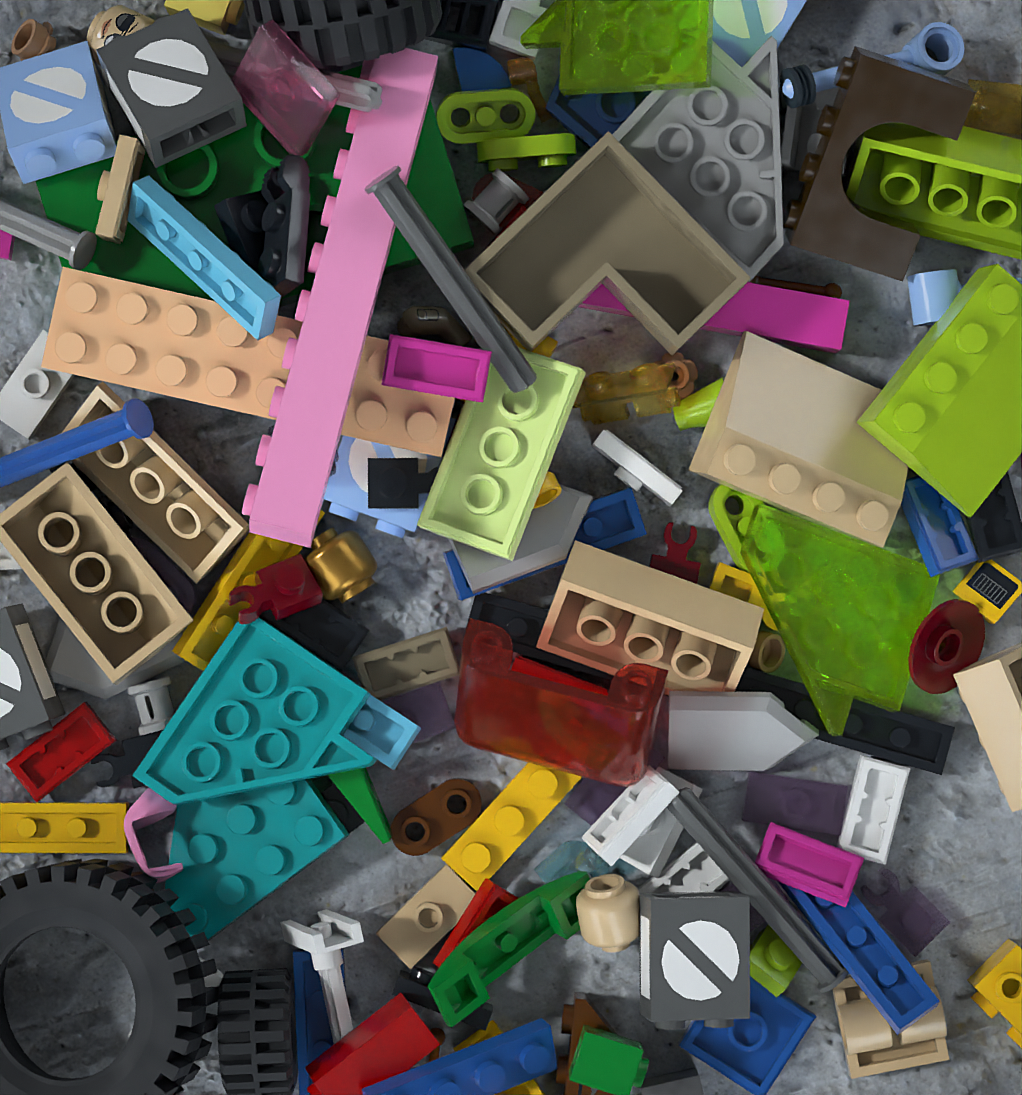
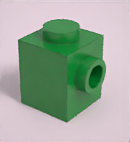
(608, 1062)

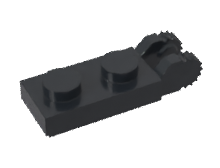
(285, 224)

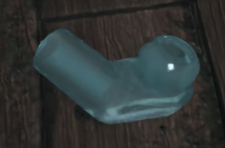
(571, 856)

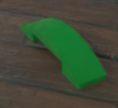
(503, 942)

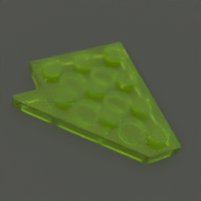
(627, 44)
(839, 610)

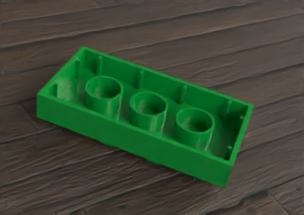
(235, 168)

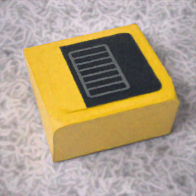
(989, 589)

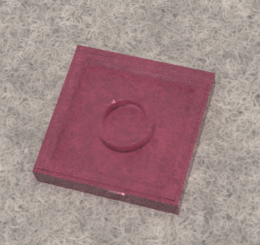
(284, 89)

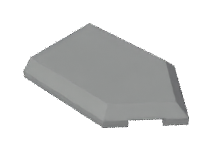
(544, 542)
(74, 666)
(732, 731)

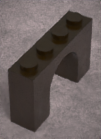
(869, 94)

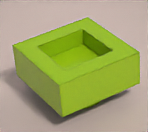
(772, 961)

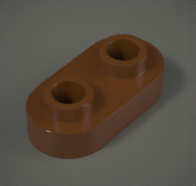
(435, 816)

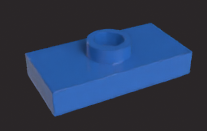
(936, 528)

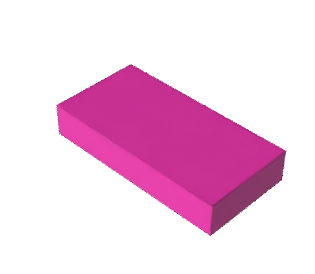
(436, 368)
(808, 864)

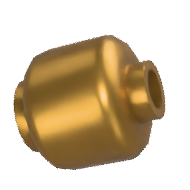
(341, 564)

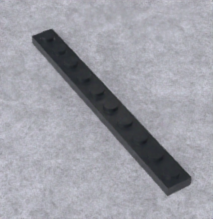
(867, 729)

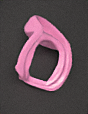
(146, 811)

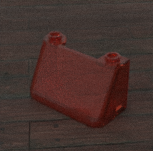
(555, 722)

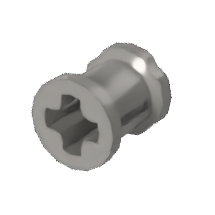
(496, 201)
(153, 704)

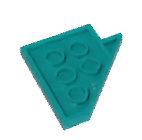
(256, 721)
(246, 849)

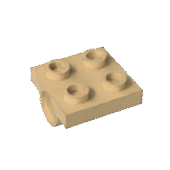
(872, 1043)

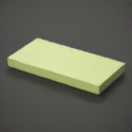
(501, 458)

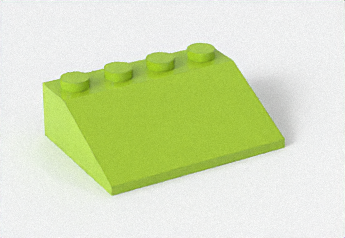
(959, 394)

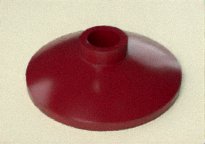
(945, 644)

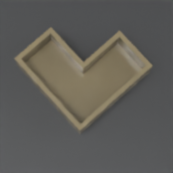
(610, 228)

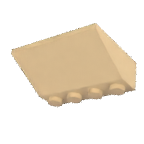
(793, 441)

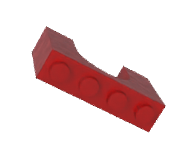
(373, 1051)

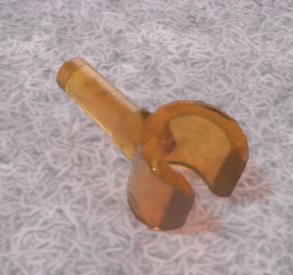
(522, 72)

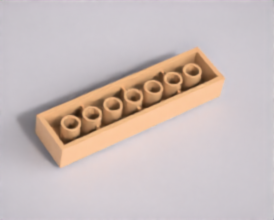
(205, 356)

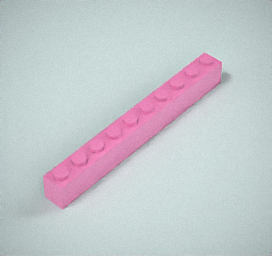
(339, 306)

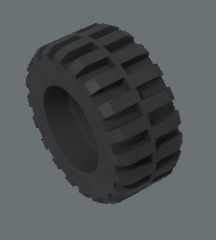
(347, 29)

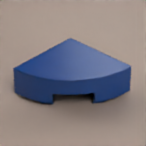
(479, 70)

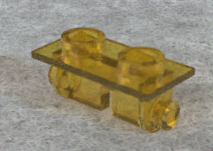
(995, 107)
(605, 394)

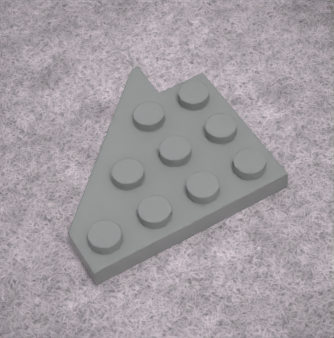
(719, 153)

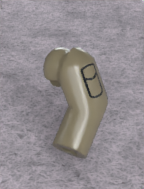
(432, 321)

